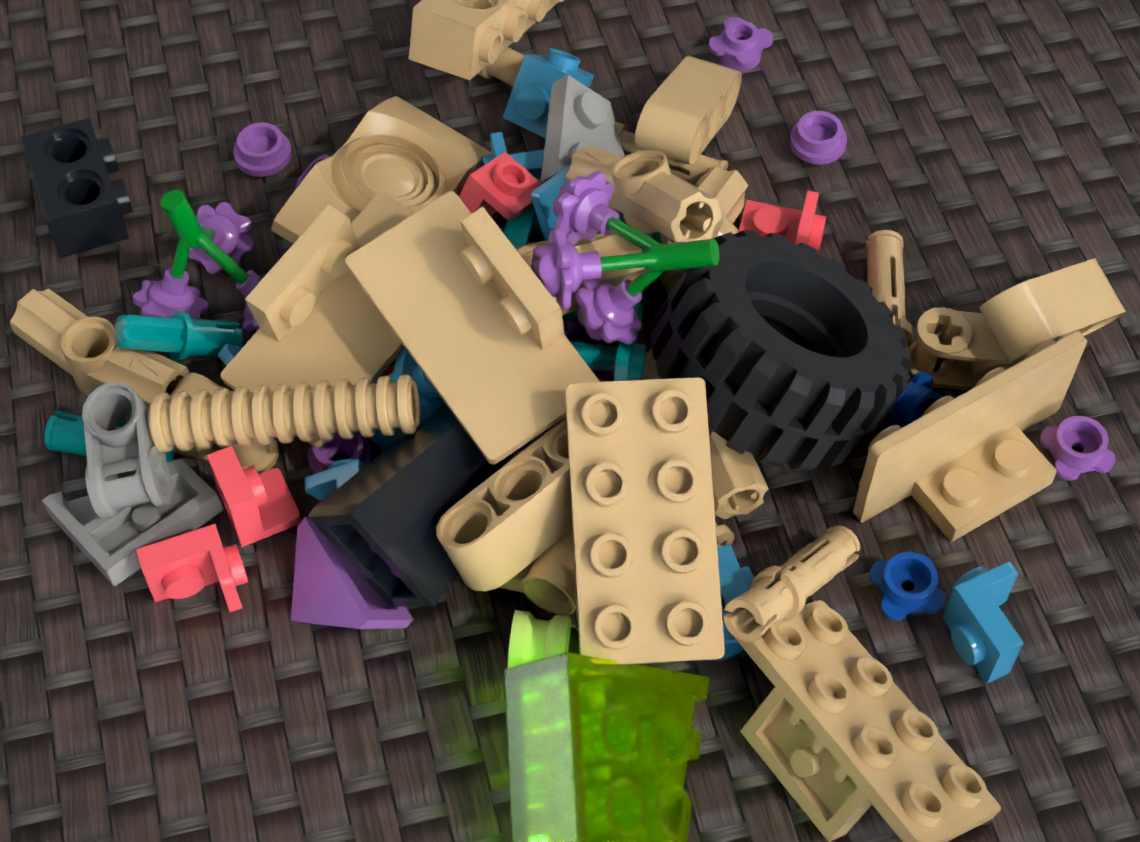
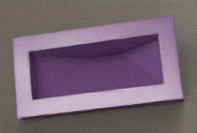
(332, 590)

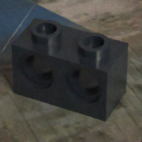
(76, 188)

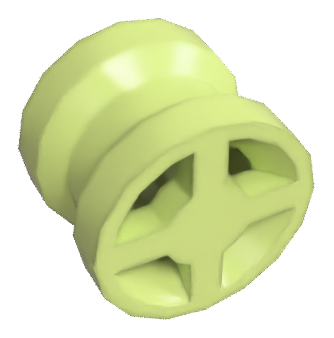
(536, 638)

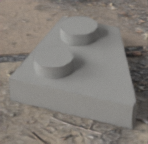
(576, 120)
(114, 540)

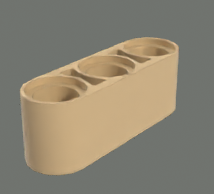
(688, 109)
(1051, 308)
(511, 514)

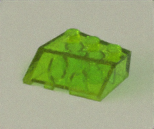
(600, 750)

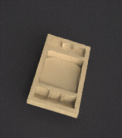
(389, 152)

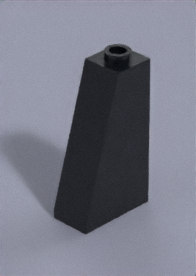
(391, 510)

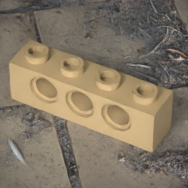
(470, 34)

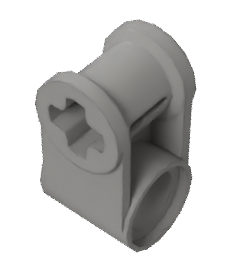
(123, 462)

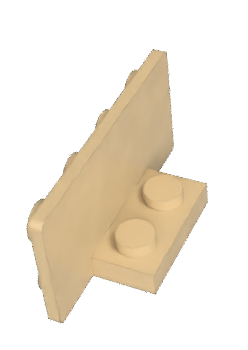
(314, 311)
(473, 322)
(970, 452)
(644, 521)
(853, 739)

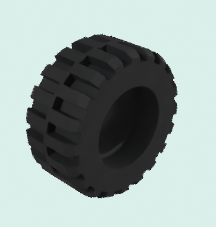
(787, 350)

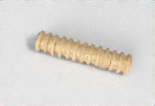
(283, 413)

